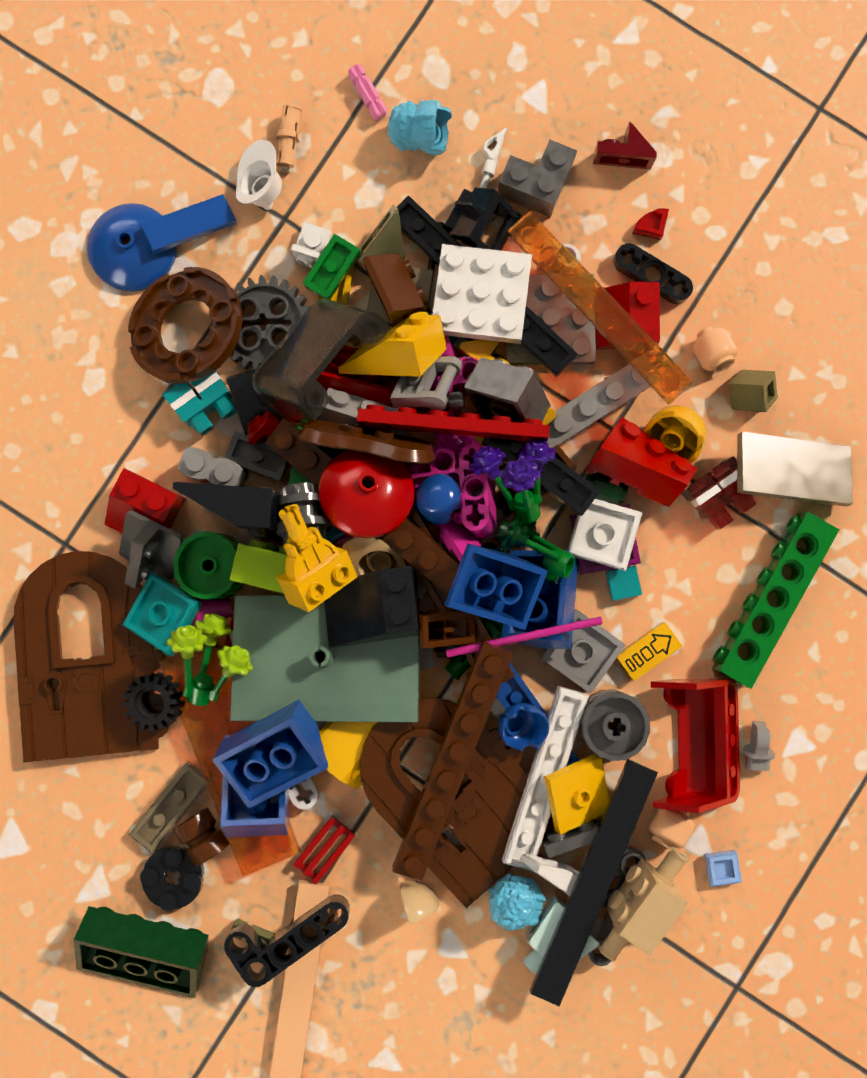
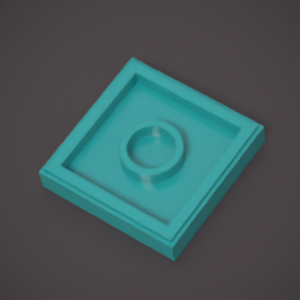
(160, 610)

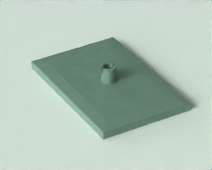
(351, 684)

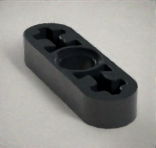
(651, 261)

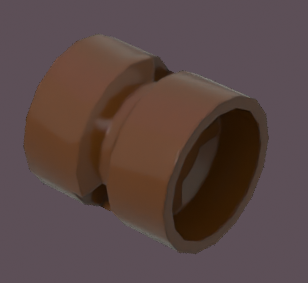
(201, 837)

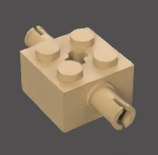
(645, 905)

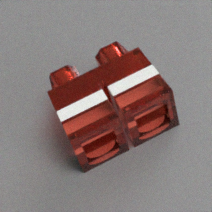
(717, 490)

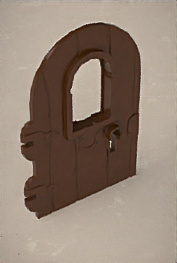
(89, 689)
(480, 812)

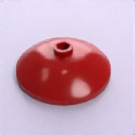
(365, 510)

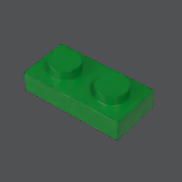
(331, 267)

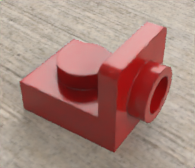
(261, 426)

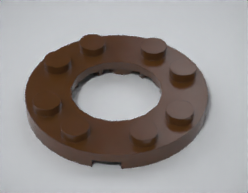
(158, 301)

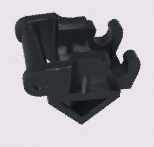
(474, 214)

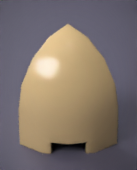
(418, 900)

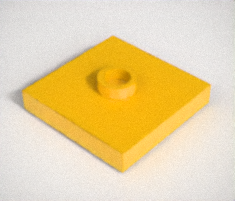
(577, 793)

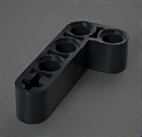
(292, 935)

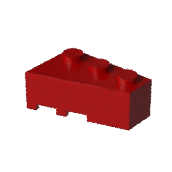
(643, 463)

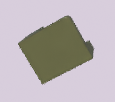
(753, 390)

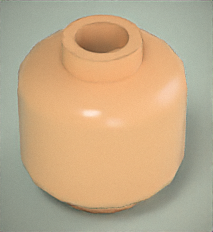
(714, 349)
(671, 828)

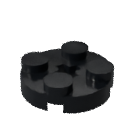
(168, 894)

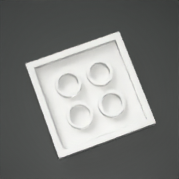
(482, 293)

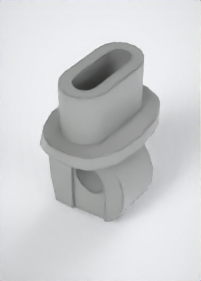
(758, 752)

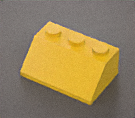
(343, 749)

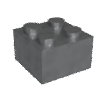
(506, 391)

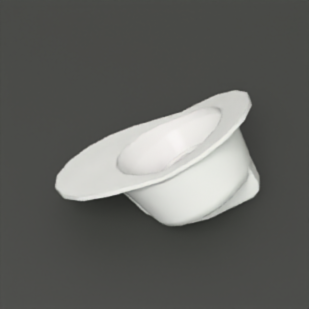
(257, 175)

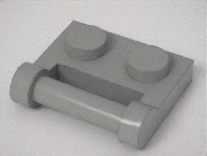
(416, 392)

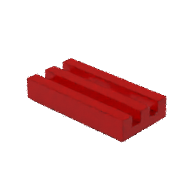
(308, 869)

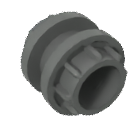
(307, 498)

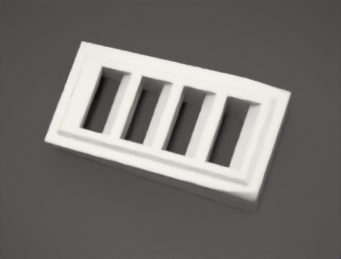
(557, 873)

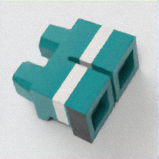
(195, 410)

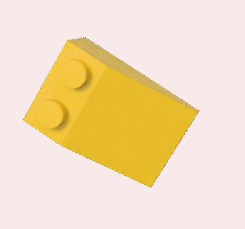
(403, 351)

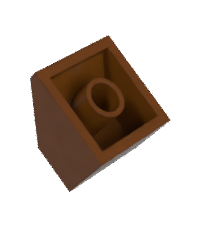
(395, 286)

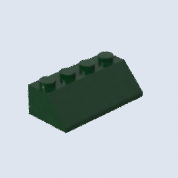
(140, 951)

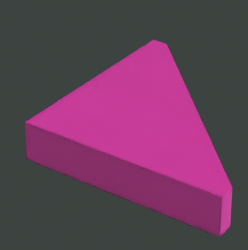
(456, 538)

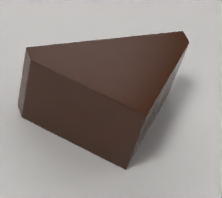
(446, 628)

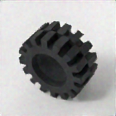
(137, 707)

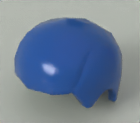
(437, 498)
(523, 726)

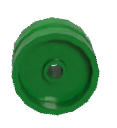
(195, 570)

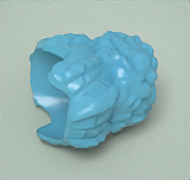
(420, 126)
(516, 902)

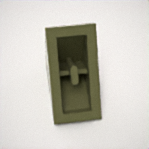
(385, 237)

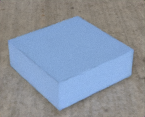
(722, 868)

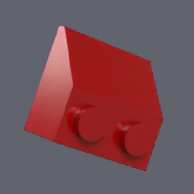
(641, 302)
(142, 497)

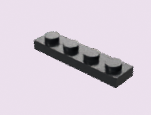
(556, 477)

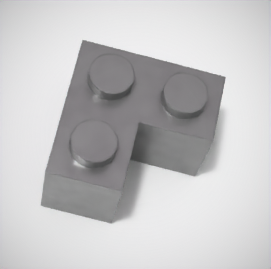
(538, 185)

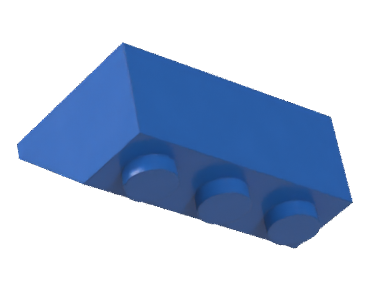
(553, 606)
(272, 754)

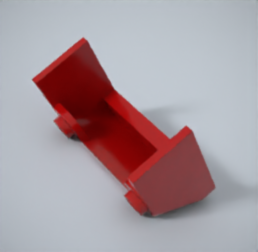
(706, 744)

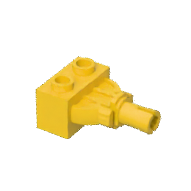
(312, 564)

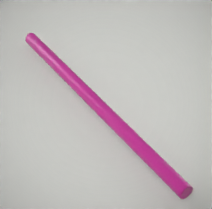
(527, 636)

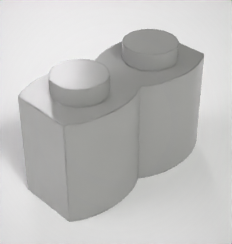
(208, 469)

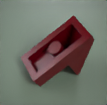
(633, 153)

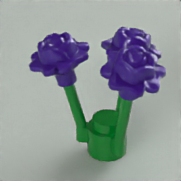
(518, 475)

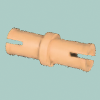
(288, 136)

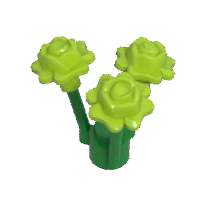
(233, 659)

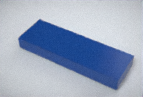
(187, 224)

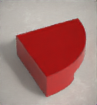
(652, 224)

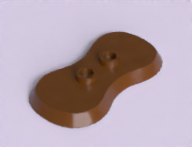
(378, 442)

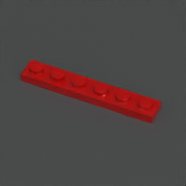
(439, 422)

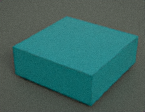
(623, 583)

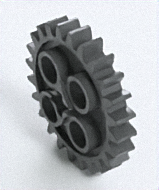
(265, 297)

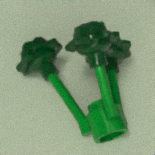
(557, 561)

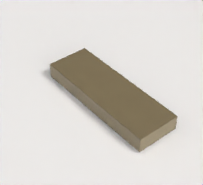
(169, 807)

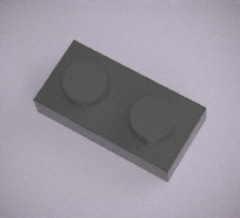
(256, 457)

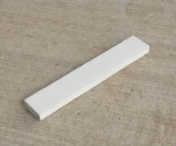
(551, 756)

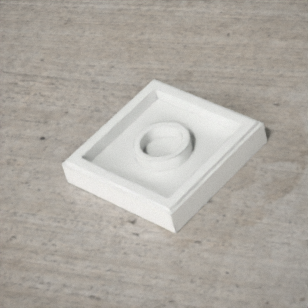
(605, 534)

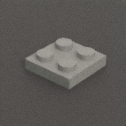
(590, 655)

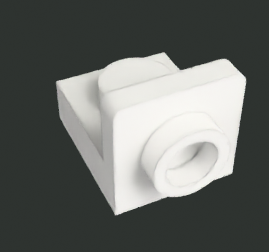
(310, 244)

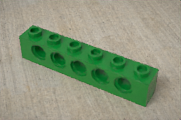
(818, 539)

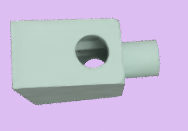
(541, 934)

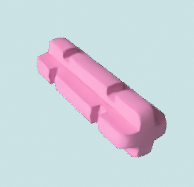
(367, 92)

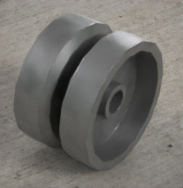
(630, 730)

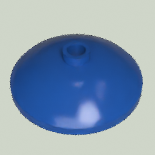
(130, 265)

